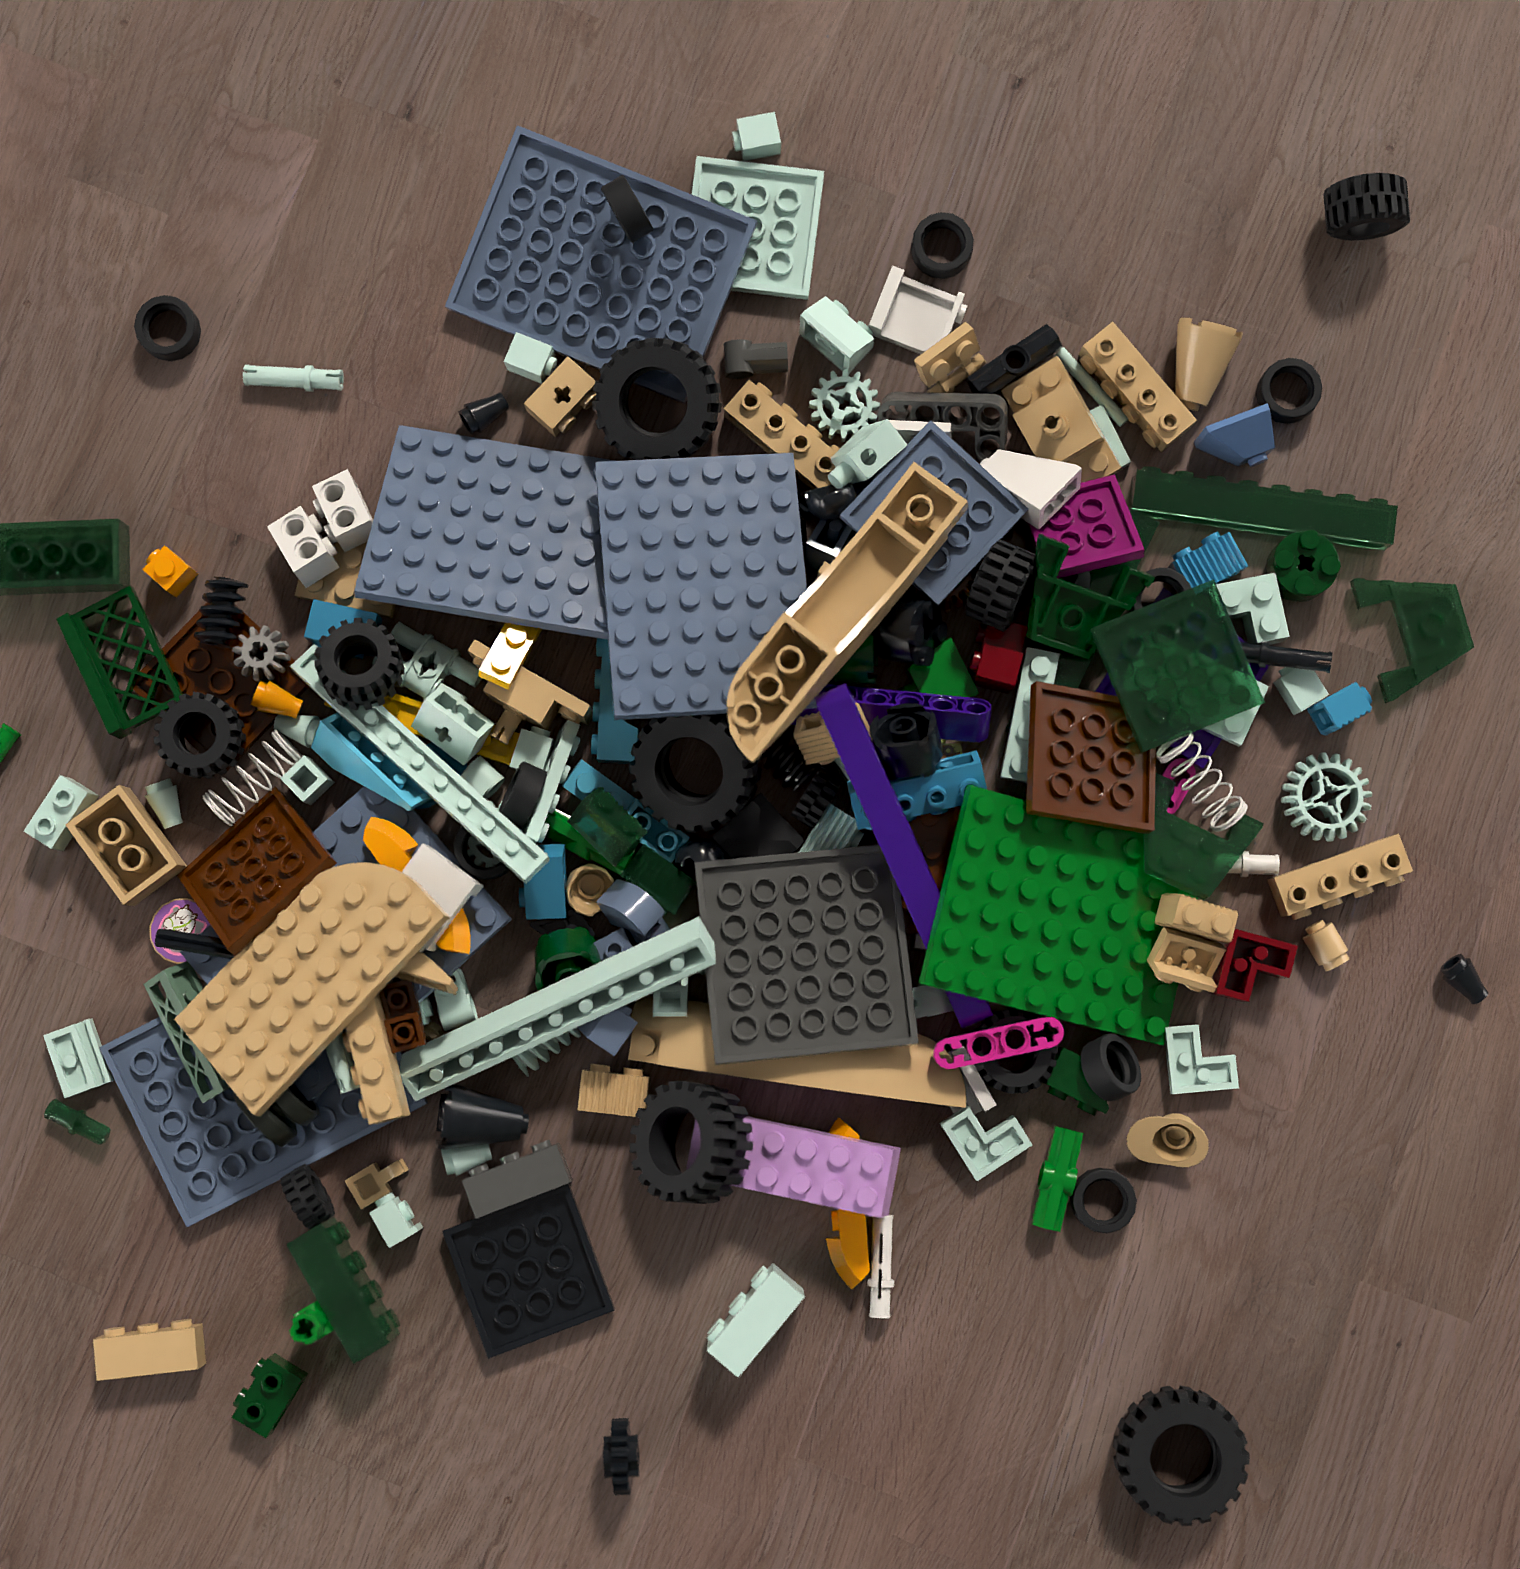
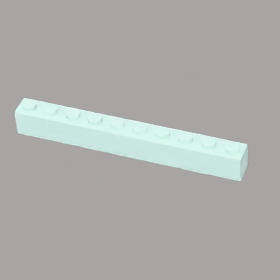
(557, 1008)

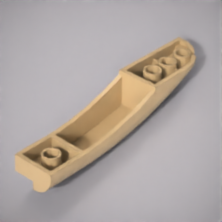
(840, 609)
(882, 1072)

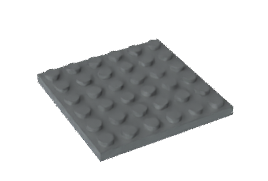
(805, 955)

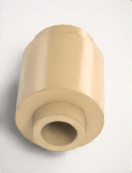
(1326, 945)

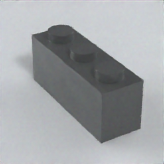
(516, 1178)

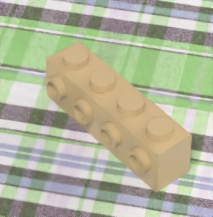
(1136, 387)
(779, 431)
(1339, 876)
(375, 1066)

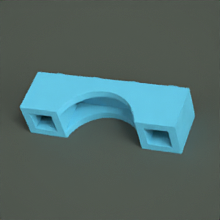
(614, 736)

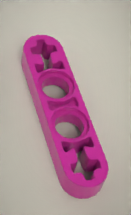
(998, 1045)

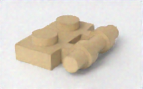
(948, 354)

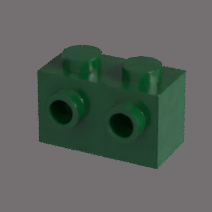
(269, 1394)

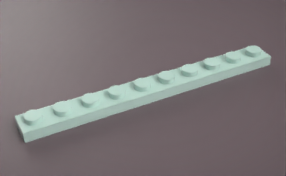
(434, 778)

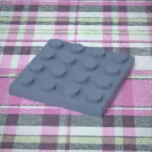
(989, 514)

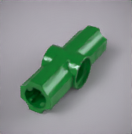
(565, 834)
(1057, 1178)
(310, 1324)

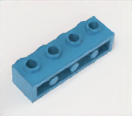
(931, 793)

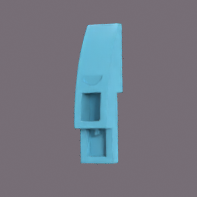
(659, 836)

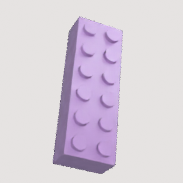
(816, 1167)

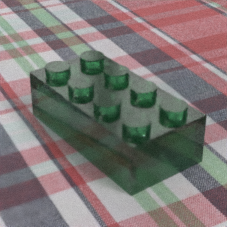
(64, 557)
(344, 1289)

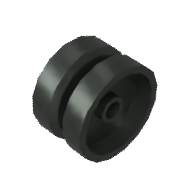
(279, 1119)

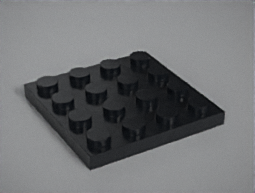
(528, 1270)

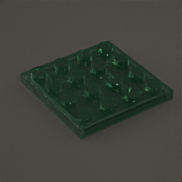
(1177, 666)

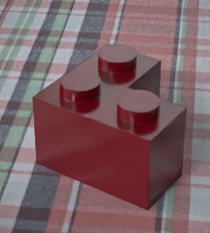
(998, 658)
(1245, 957)

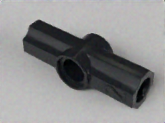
(1029, 351)

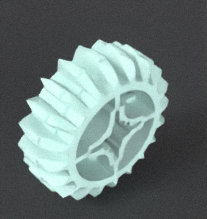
(1332, 807)

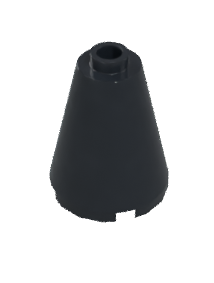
(477, 1119)

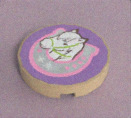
(179, 916)

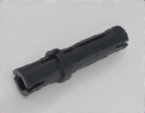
(1287, 657)

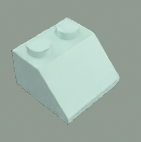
(835, 333)

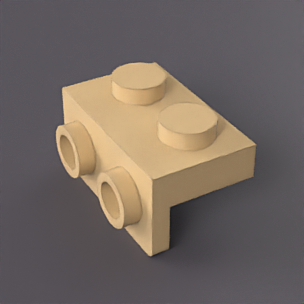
(1185, 959)

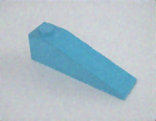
(361, 761)

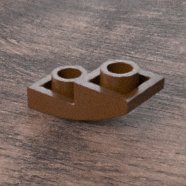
(402, 1016)

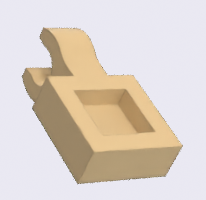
(372, 1182)

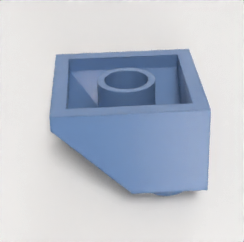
(1240, 438)

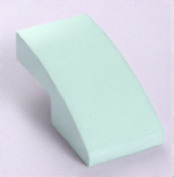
(671, 999)

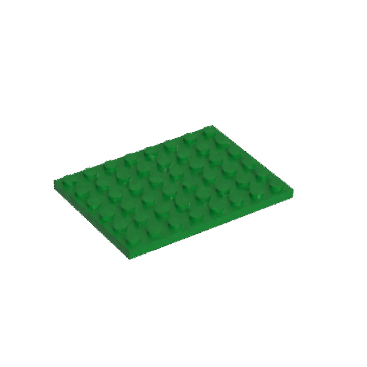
(1050, 919)

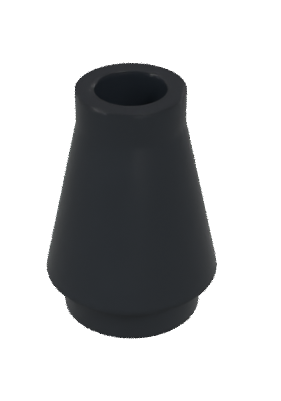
(481, 413)
(1464, 978)

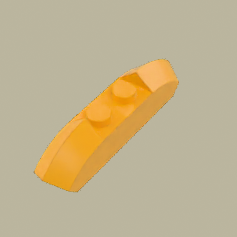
(394, 849)
(850, 1248)

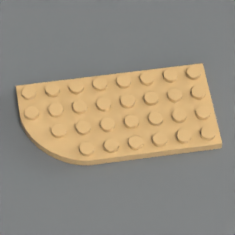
(308, 977)

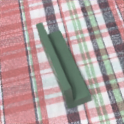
(181, 988)

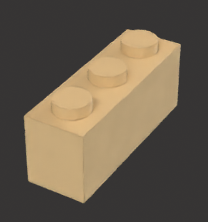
(149, 1350)

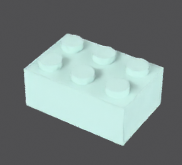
(753, 1318)

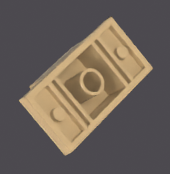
(1059, 421)
(529, 700)

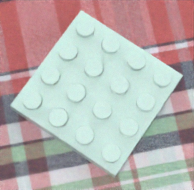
(787, 216)

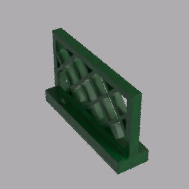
(93, 668)

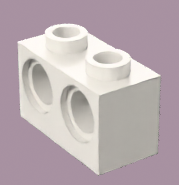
(346, 510)
(303, 546)

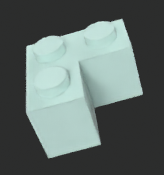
(1259, 606)

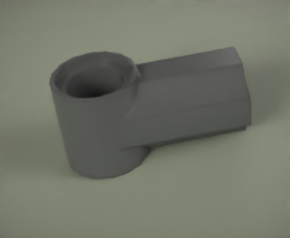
(745, 359)

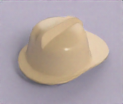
(1168, 1140)

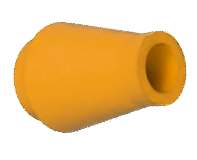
(275, 700)

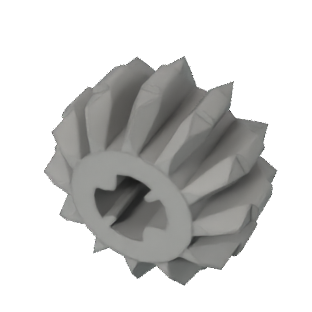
(250, 650)

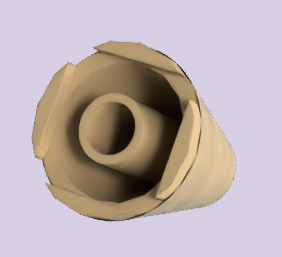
(1202, 359)

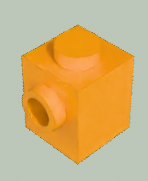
(169, 570)

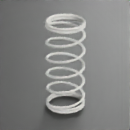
(1178, 750)
(215, 802)

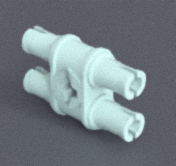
(427, 652)

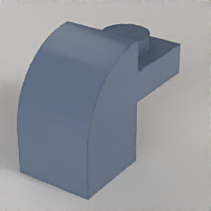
(633, 910)

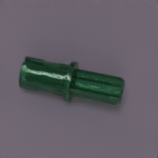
(77, 1122)

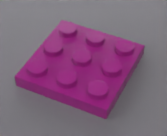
(1095, 528)

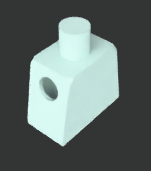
(865, 453)

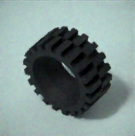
(720, 1150)

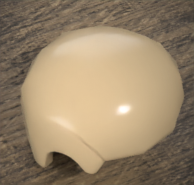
(585, 887)

